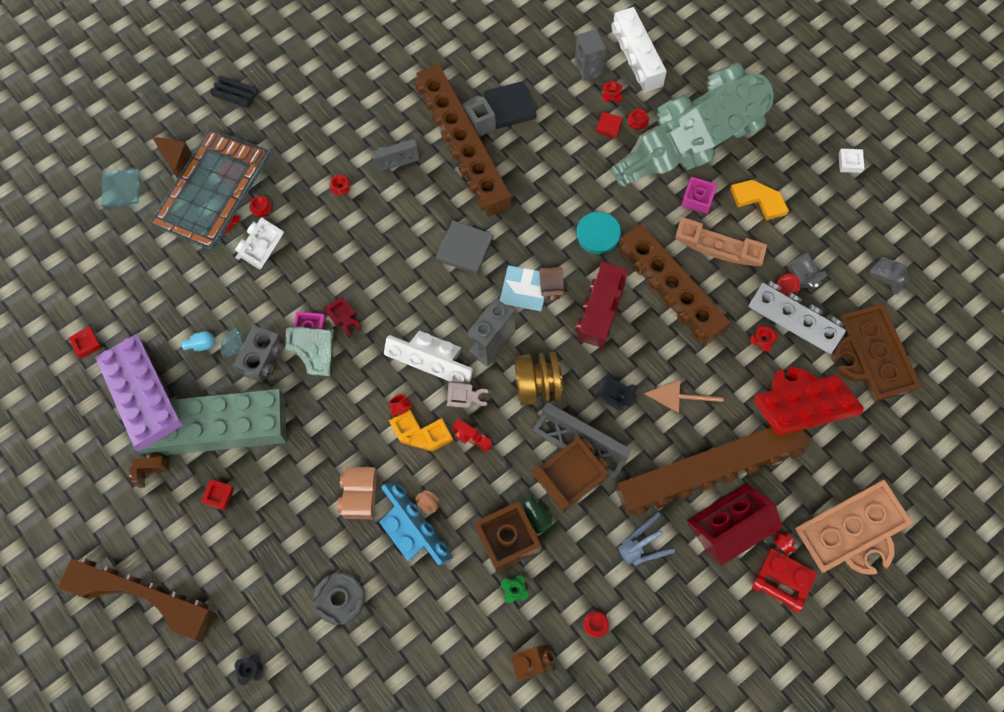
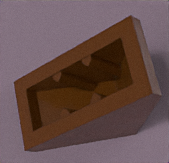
(174, 152)

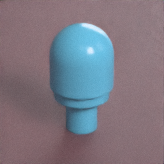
(199, 341)

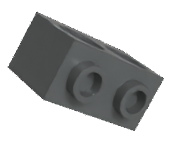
(589, 54)
(252, 352)

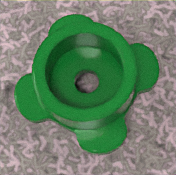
(511, 596)

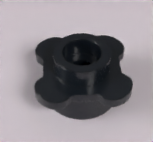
(241, 667)

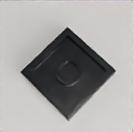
(510, 104)

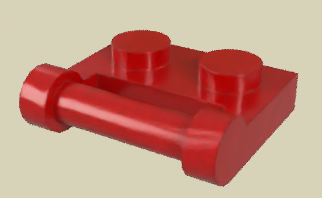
(787, 573)

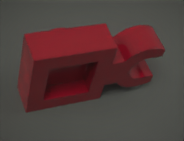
(342, 314)

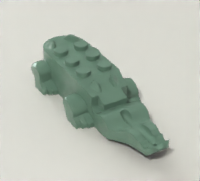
(691, 129)

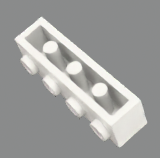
(638, 50)

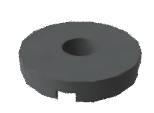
(349, 609)

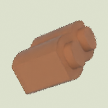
(358, 493)

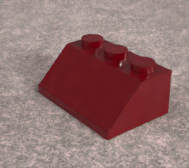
(735, 523)

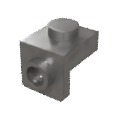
(806, 271)
(891, 273)

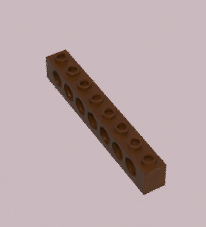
(444, 96)

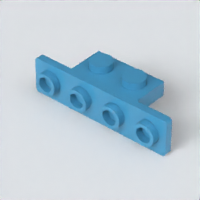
(410, 529)

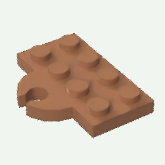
(856, 530)

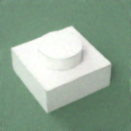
(851, 160)

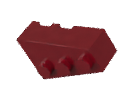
(602, 305)

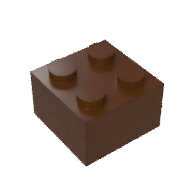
(507, 537)

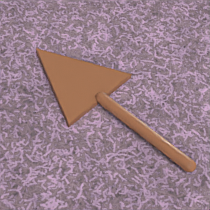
(670, 395)

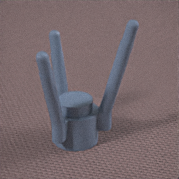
(633, 549)

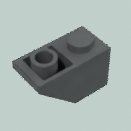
(480, 114)

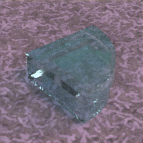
(231, 343)

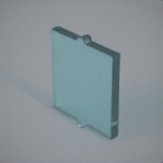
(120, 188)

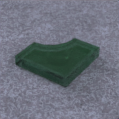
(313, 346)

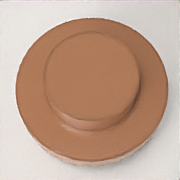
(427, 501)

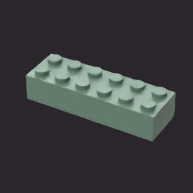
(225, 423)

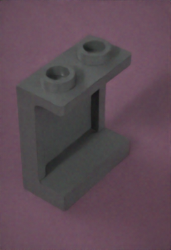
(492, 331)

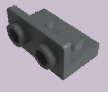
(396, 155)

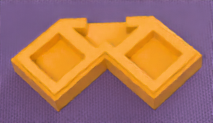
(768, 199)
(427, 438)

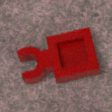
(466, 433)

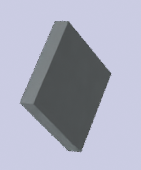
(464, 247)

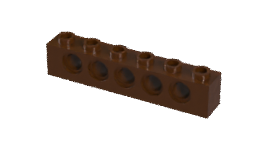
(686, 289)

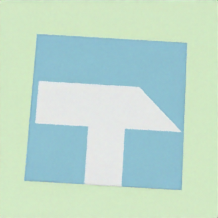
(522, 288)

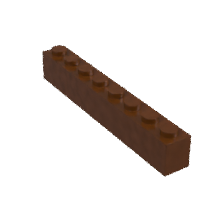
(708, 468)

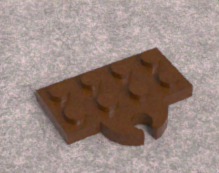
(875, 354)

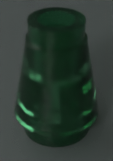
(536, 514)

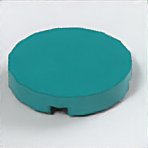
(598, 233)

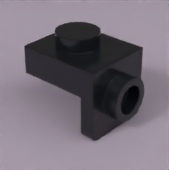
(616, 394)

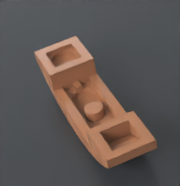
(720, 246)

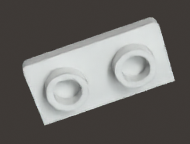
(260, 243)

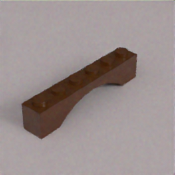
(182, 617)

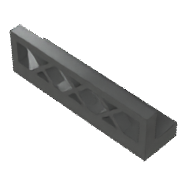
(576, 427)

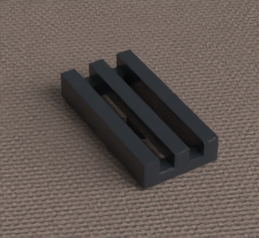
(235, 88)

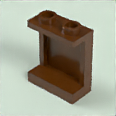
(571, 473)

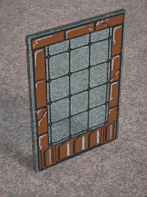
(210, 189)

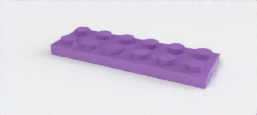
(138, 392)

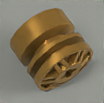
(538, 378)

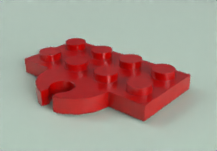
(806, 401)

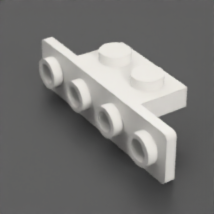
(430, 356)

